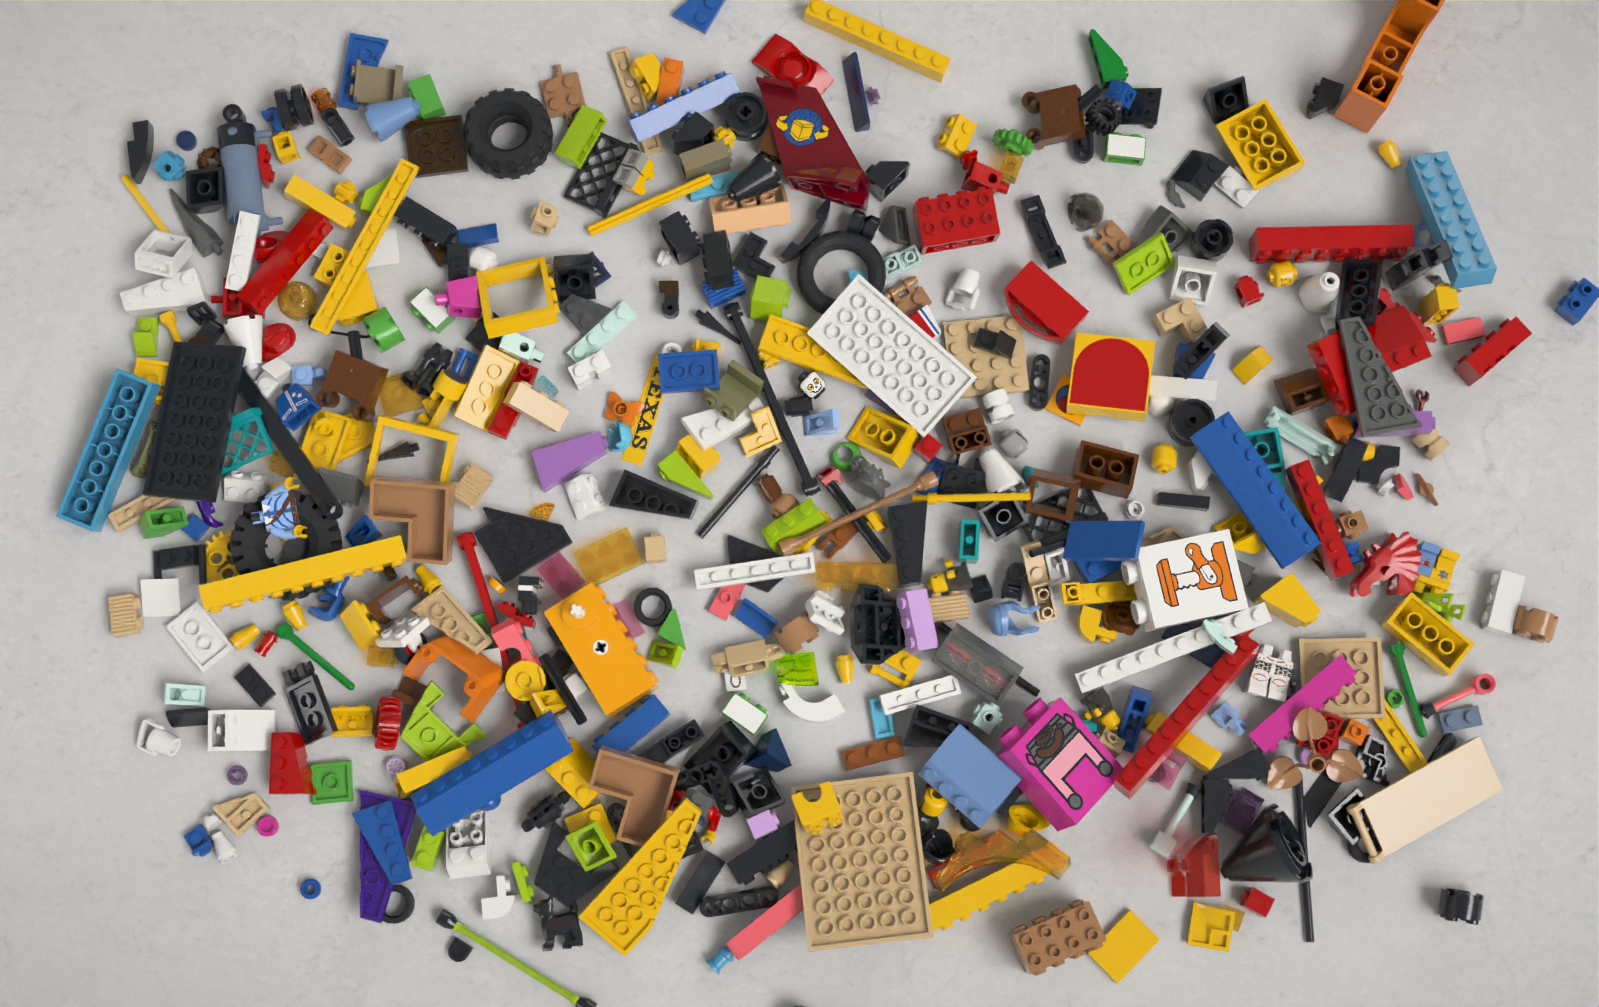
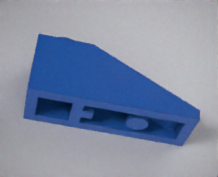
(1134, 716)

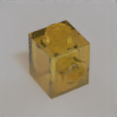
(1011, 167)
(280, 465)
(381, 657)

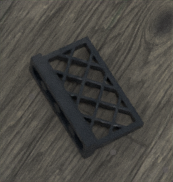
(611, 190)
(1063, 533)

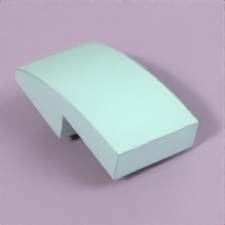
(903, 261)
(1214, 630)

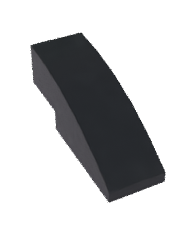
(140, 150)
(1345, 469)

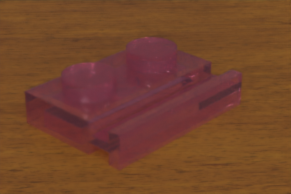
(561, 575)
(628, 617)

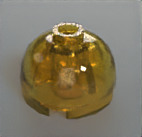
(297, 301)

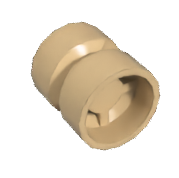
(1431, 444)

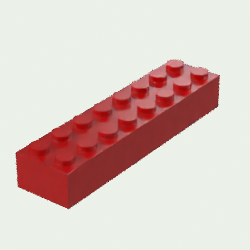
(1331, 243)

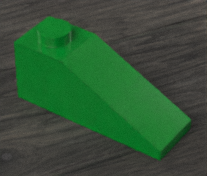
(1107, 62)

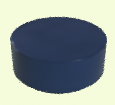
(186, 140)

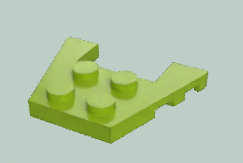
(430, 734)

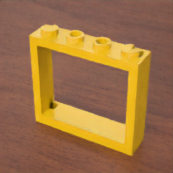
(520, 321)
(384, 421)

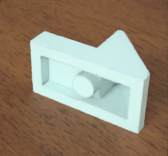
(184, 695)

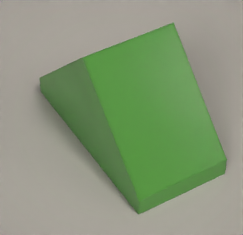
(672, 631)

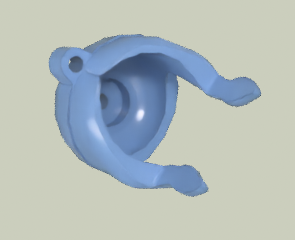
(1001, 622)

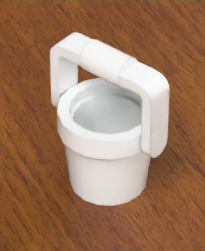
(966, 286)
(159, 740)

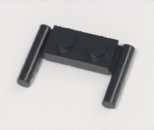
(180, 558)

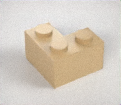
(1182, 317)

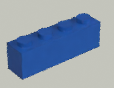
(634, 726)

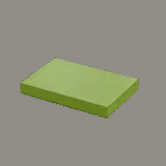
(1144, 263)

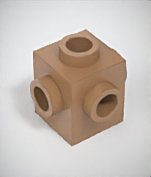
(1351, 524)

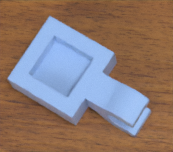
(305, 375)
(1228, 717)

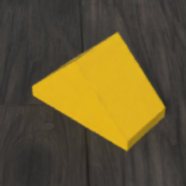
(1252, 365)
(545, 701)

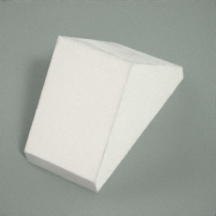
(1056, 567)

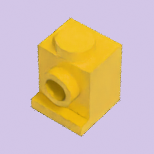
(287, 154)

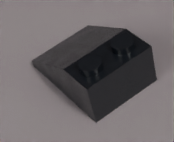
(726, 745)

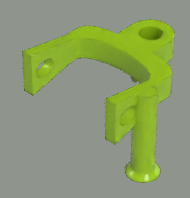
(1434, 601)

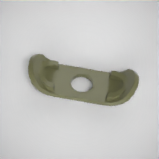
(141, 466)

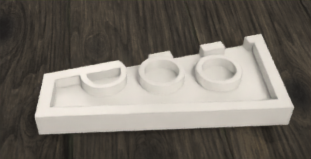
(711, 427)

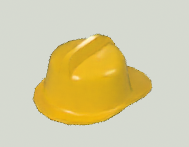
(1024, 818)

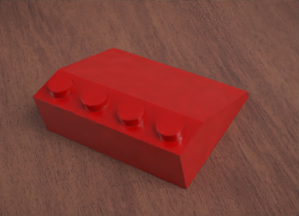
(1397, 339)

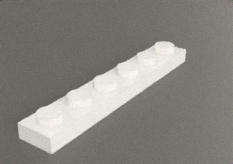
(754, 571)

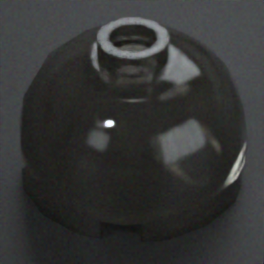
(1085, 211)

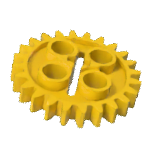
(219, 546)

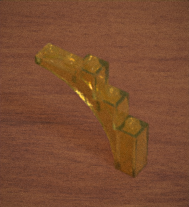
(1000, 848)

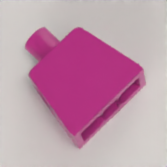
(461, 298)

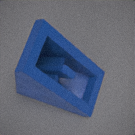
(363, 532)

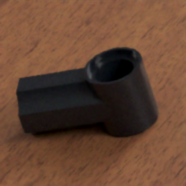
(337, 127)

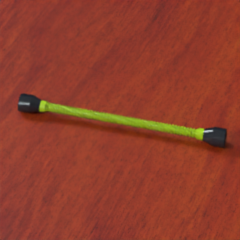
(449, 921)

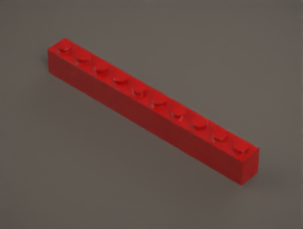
(1185, 717)

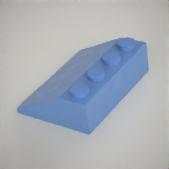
(970, 776)

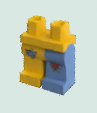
(1435, 568)

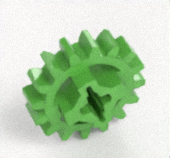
(1013, 142)

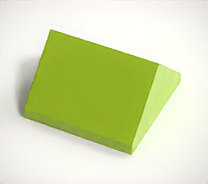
(590, 845)

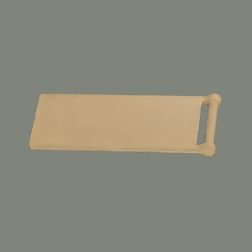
(1426, 798)

